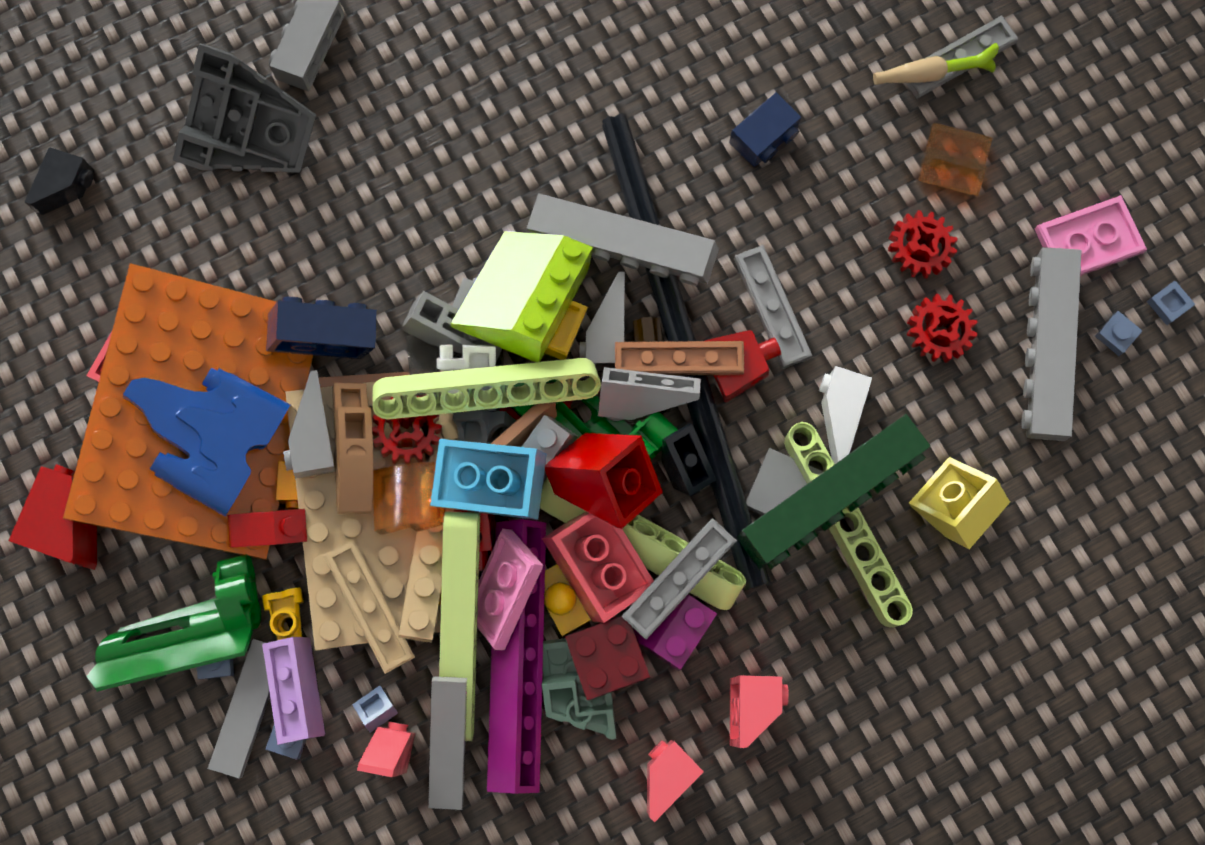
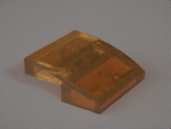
(955, 159)
(404, 498)

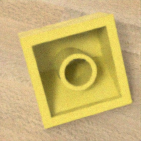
(960, 502)

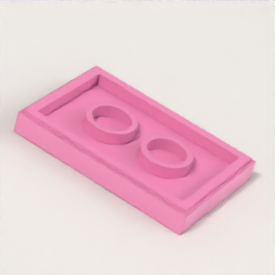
(1101, 232)
(505, 588)

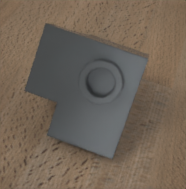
(481, 425)

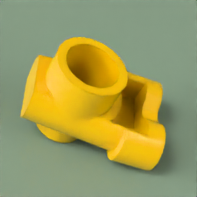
(281, 607)

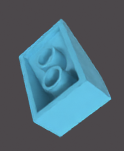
(488, 478)

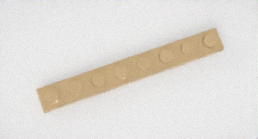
(426, 566)

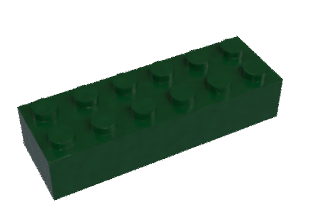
(839, 487)

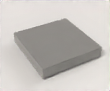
(775, 482)

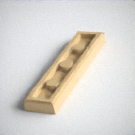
(368, 606)

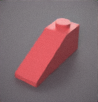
(388, 751)

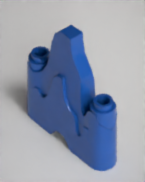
(211, 429)

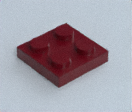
(607, 657)

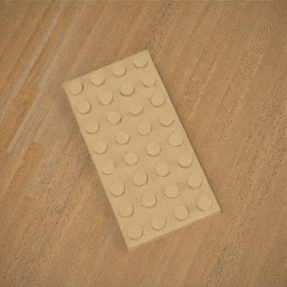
(385, 555)

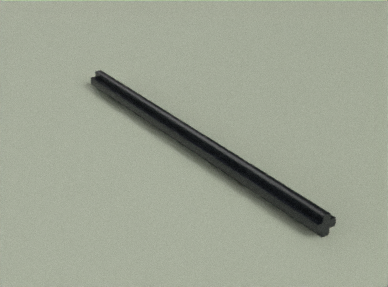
(679, 329)

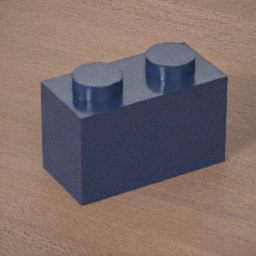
(765, 130)

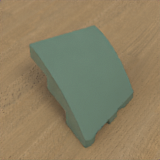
(565, 696)

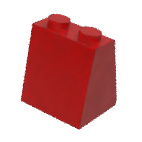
(605, 476)
(42, 521)

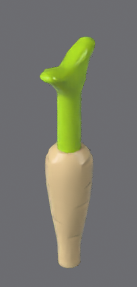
(936, 68)

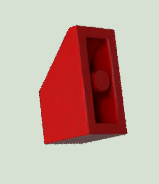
(267, 528)

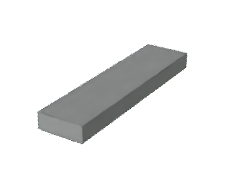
(970, 45)
(772, 305)
(679, 578)
(243, 716)
(447, 742)

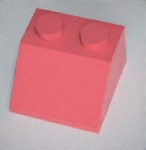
(668, 776)

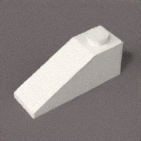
(842, 408)

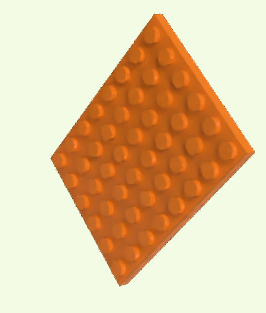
(176, 334)

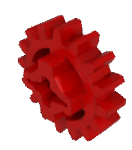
(922, 257)
(948, 339)
(397, 440)

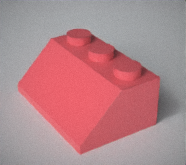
(598, 565)
(754, 706)

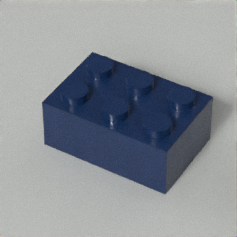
(321, 328)

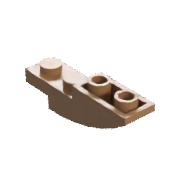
(353, 448)

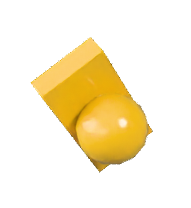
(567, 331)
(563, 602)

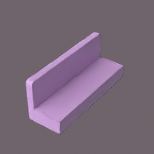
(293, 689)

